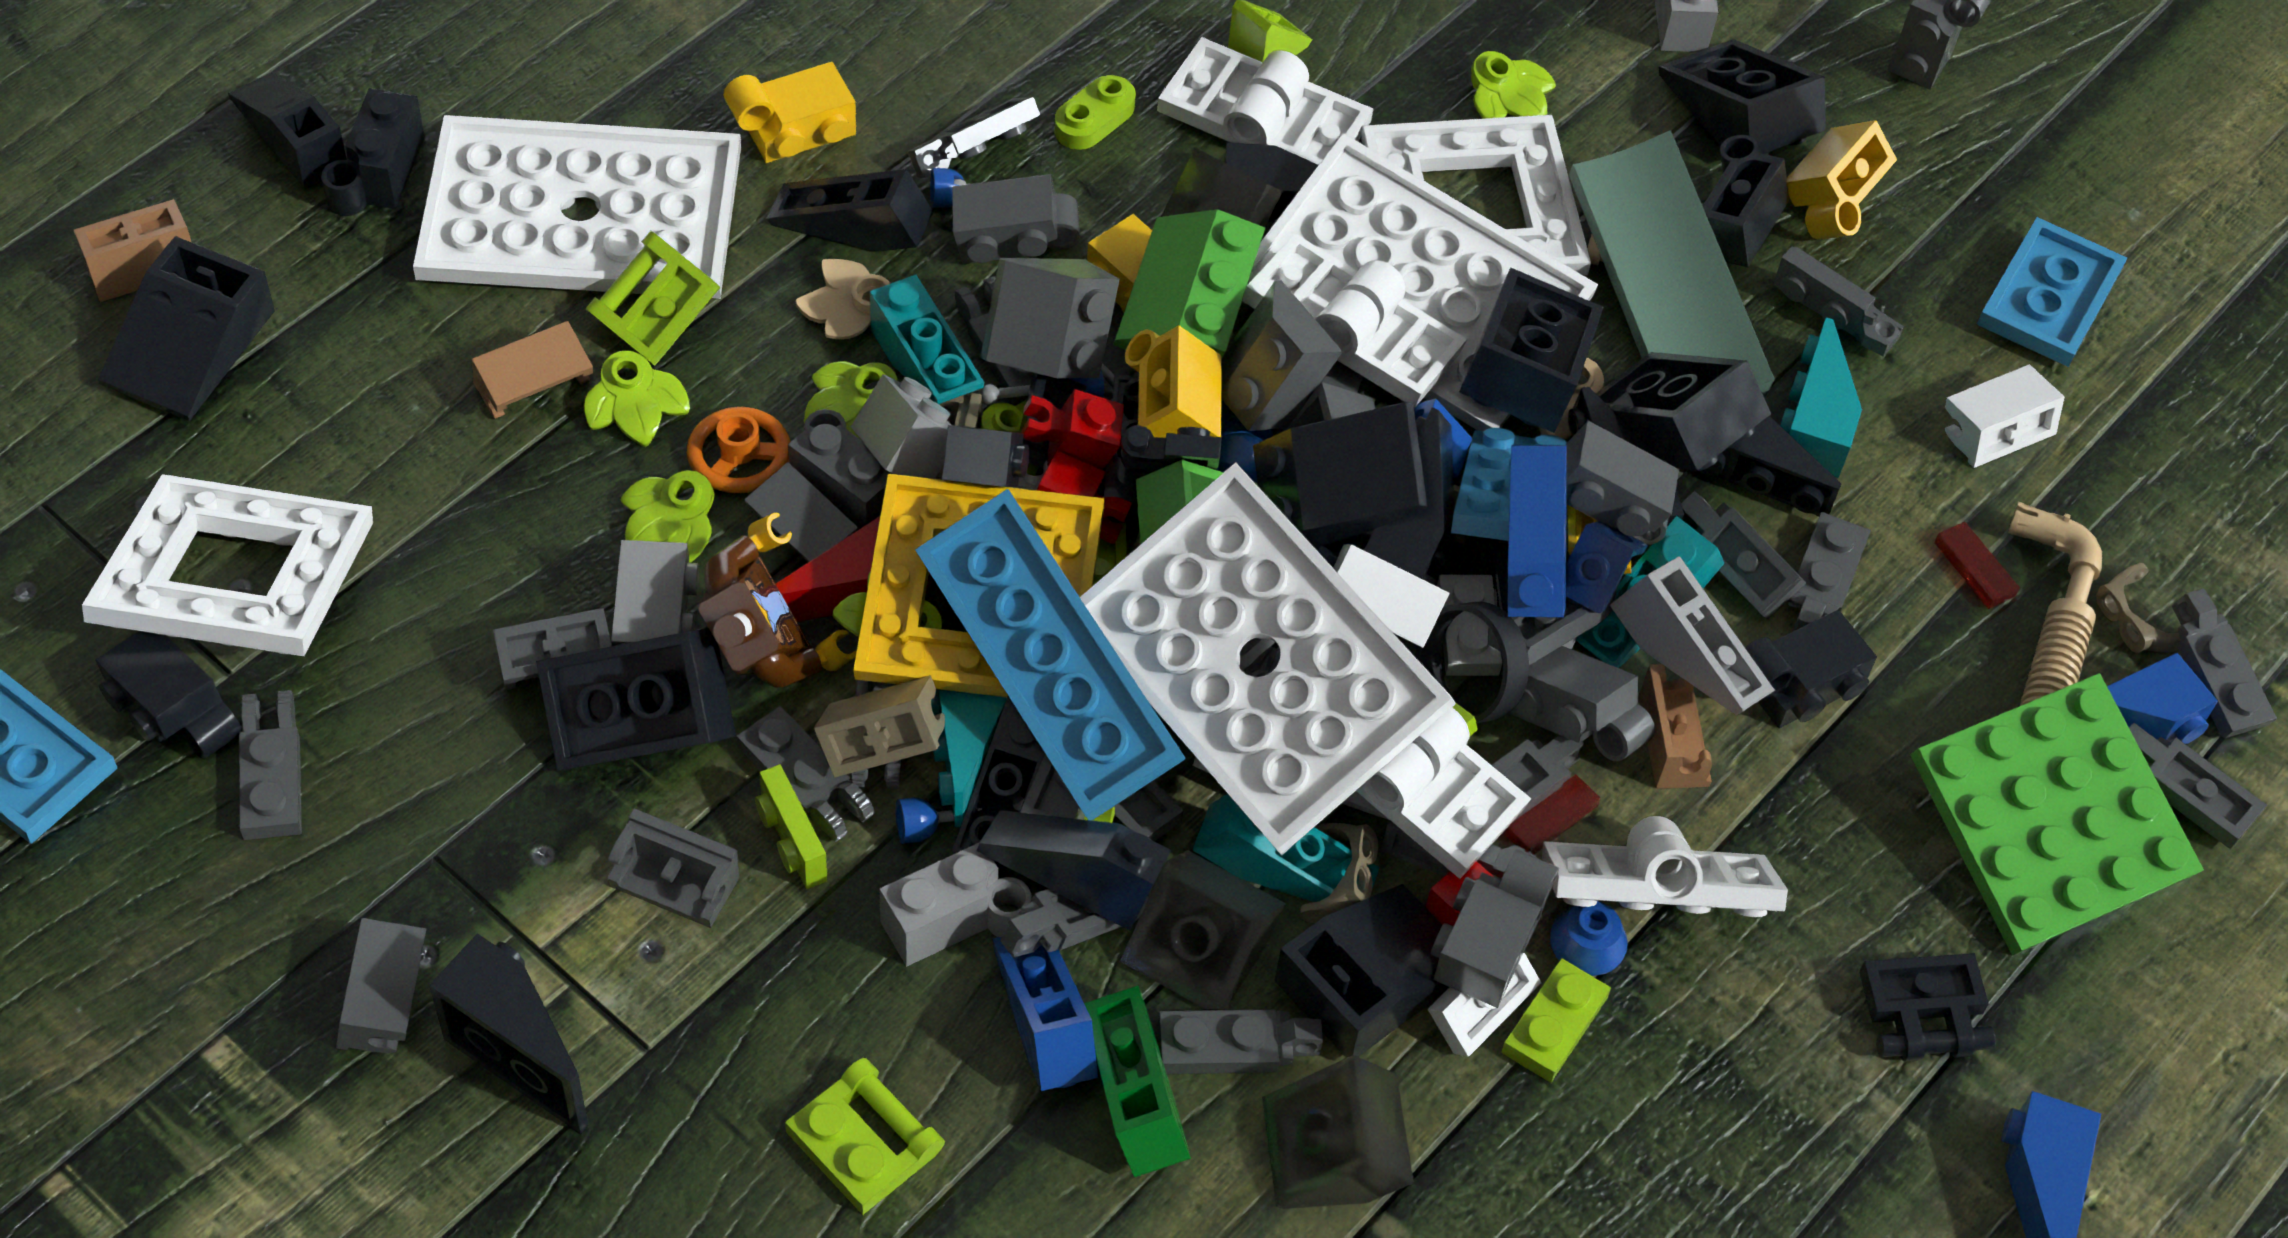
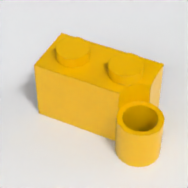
(793, 110)
(1838, 178)
(1176, 381)

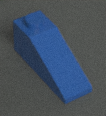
(1537, 531)
(1049, 1017)
(2050, 1163)

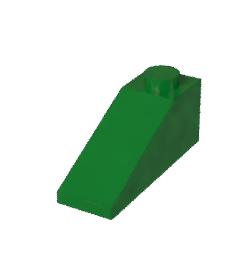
(1136, 1083)

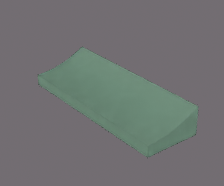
(1665, 256)

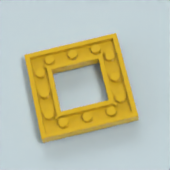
(914, 511)

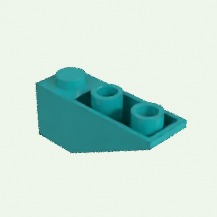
(921, 340)
(1825, 400)
(1610, 639)
(964, 743)
(1305, 870)

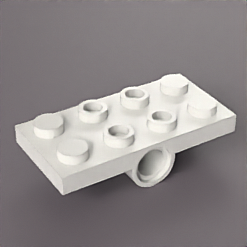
(1260, 101)
(1365, 317)
(1446, 795)
(1664, 870)

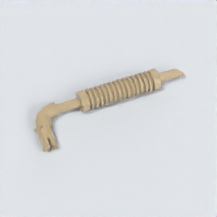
(2067, 619)

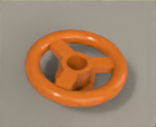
(739, 444)

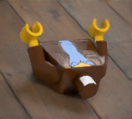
(754, 619)

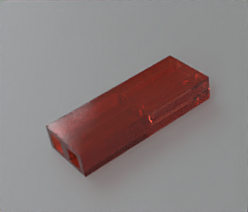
(1976, 565)
(1553, 815)

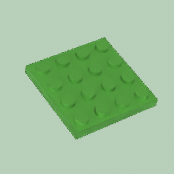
(2056, 813)

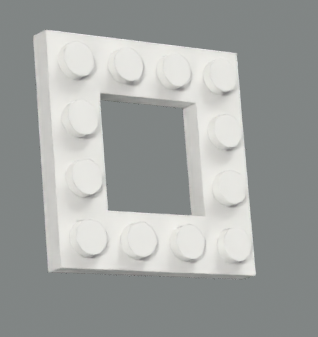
(1522, 143)
(136, 584)

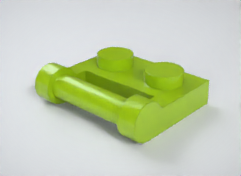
(663, 307)
(850, 1149)

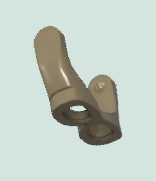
(2149, 637)
(1364, 852)

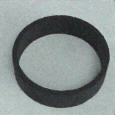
(1512, 649)

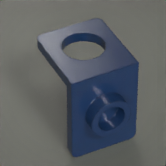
(1599, 564)

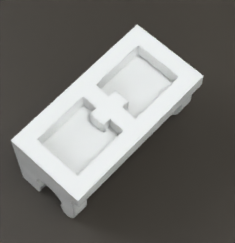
(2004, 415)
(1397, 597)

